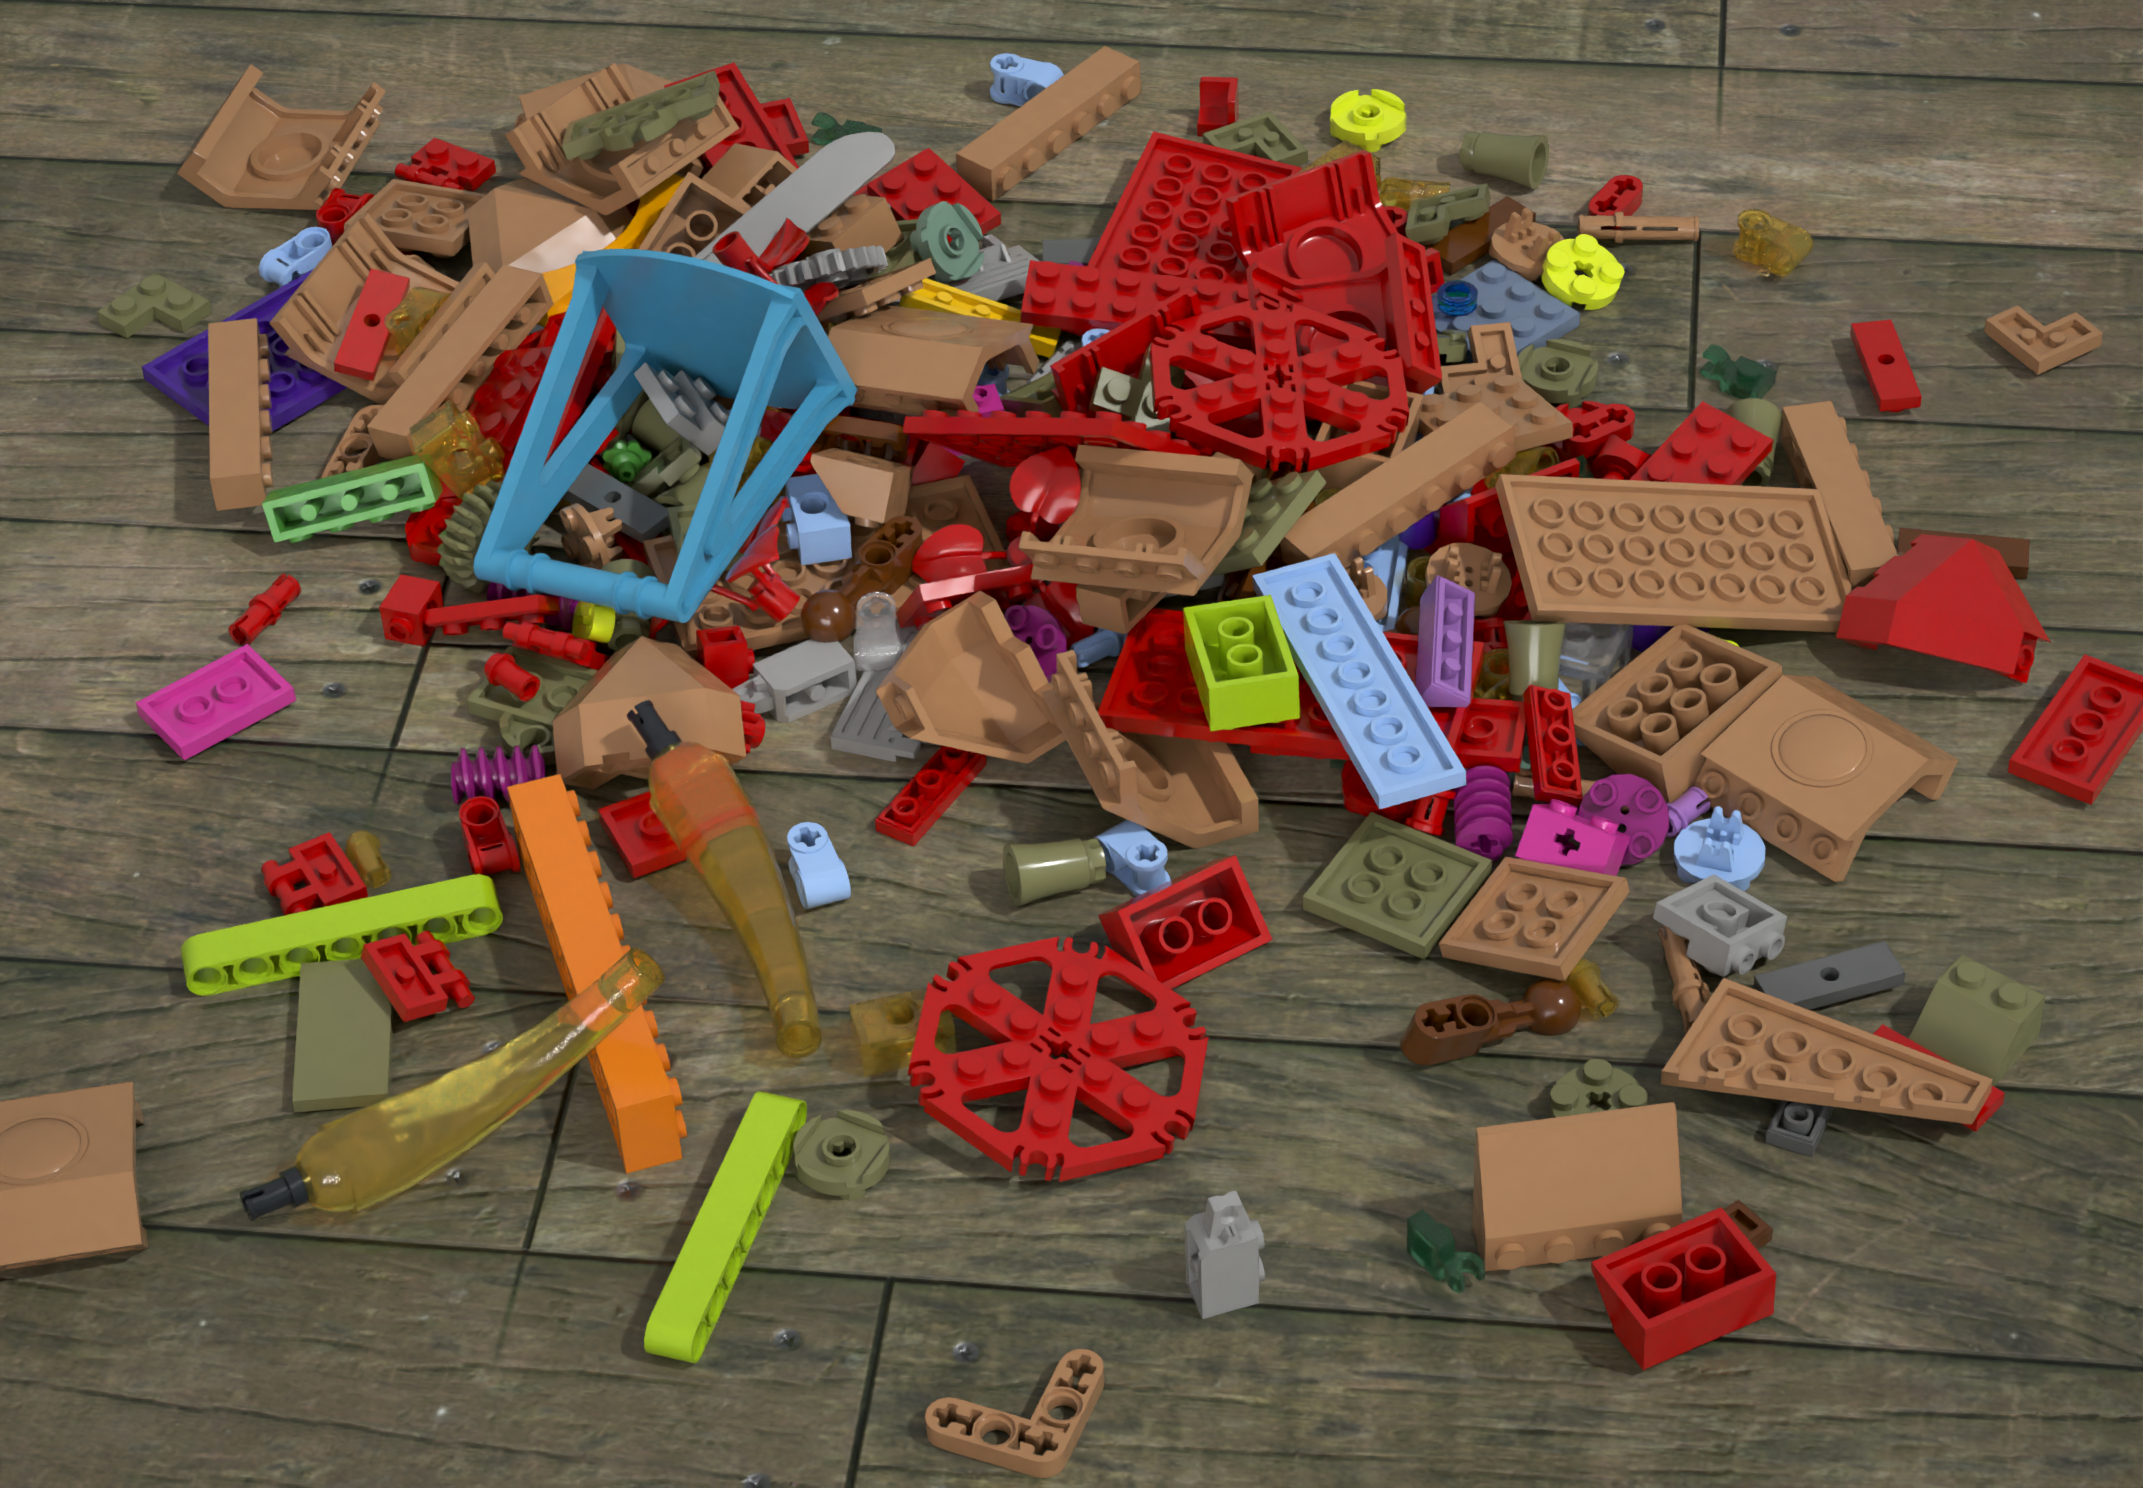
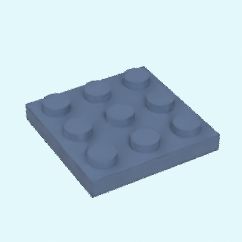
(1512, 299)

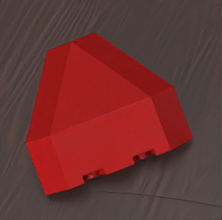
(1948, 603)

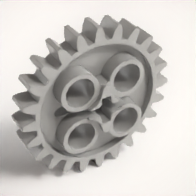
(833, 266)

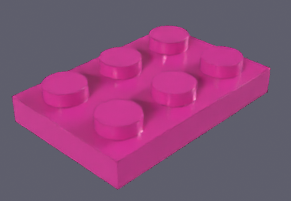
(215, 701)

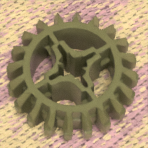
(465, 534)

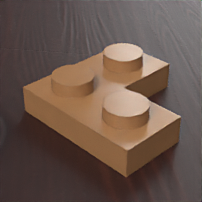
(2041, 345)
(1492, 355)

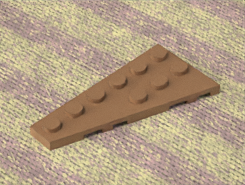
(1788, 1053)

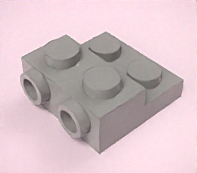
(686, 406)
(1723, 925)

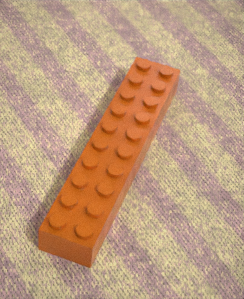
(585, 945)

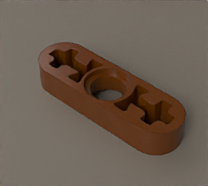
(886, 438)

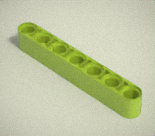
(278, 946)
(725, 1228)

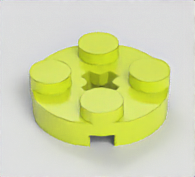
(1368, 118)
(1586, 256)

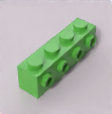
(350, 498)

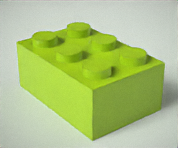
(1241, 663)

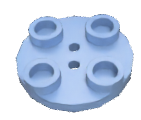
(1721, 849)

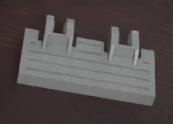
(1000, 275)
(865, 723)

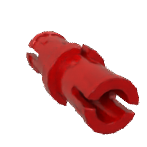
(264, 609)

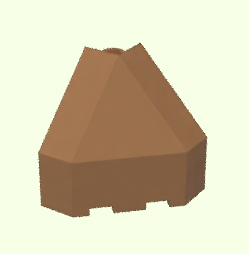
(537, 228)
(972, 686)
(599, 741)

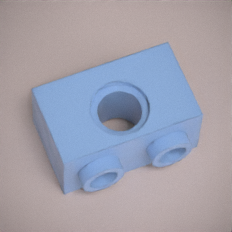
(816, 522)

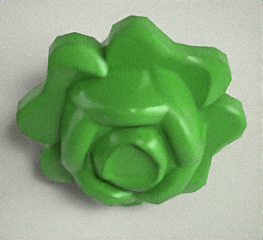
(625, 460)

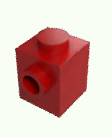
(725, 654)

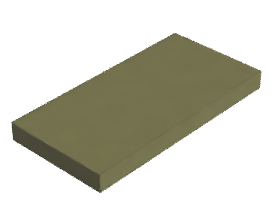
(341, 1038)

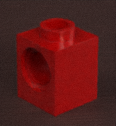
(404, 609)

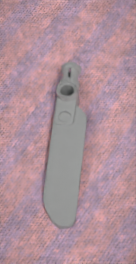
(812, 190)

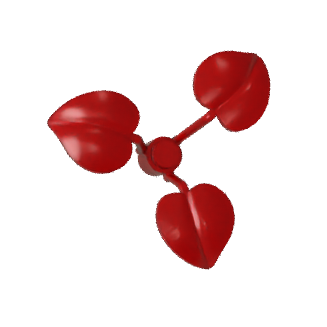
(782, 250)
(1042, 485)
(767, 588)

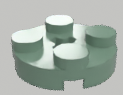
(930, 241)

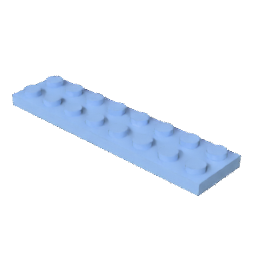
(1360, 682)

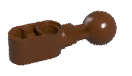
(881, 567)
(1464, 1023)

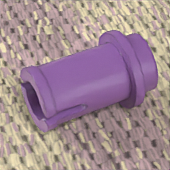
(1685, 810)

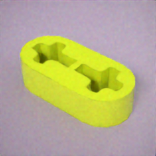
(593, 622)

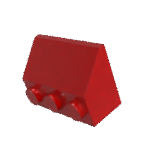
(1480, 516)
(1188, 923)
(1684, 1287)

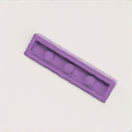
(1445, 644)

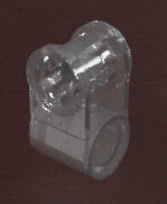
(877, 634)

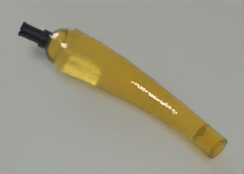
(729, 851)
(423, 1129)

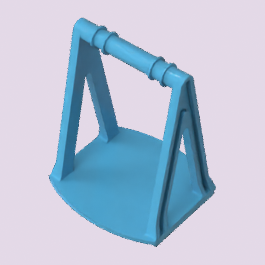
(676, 315)

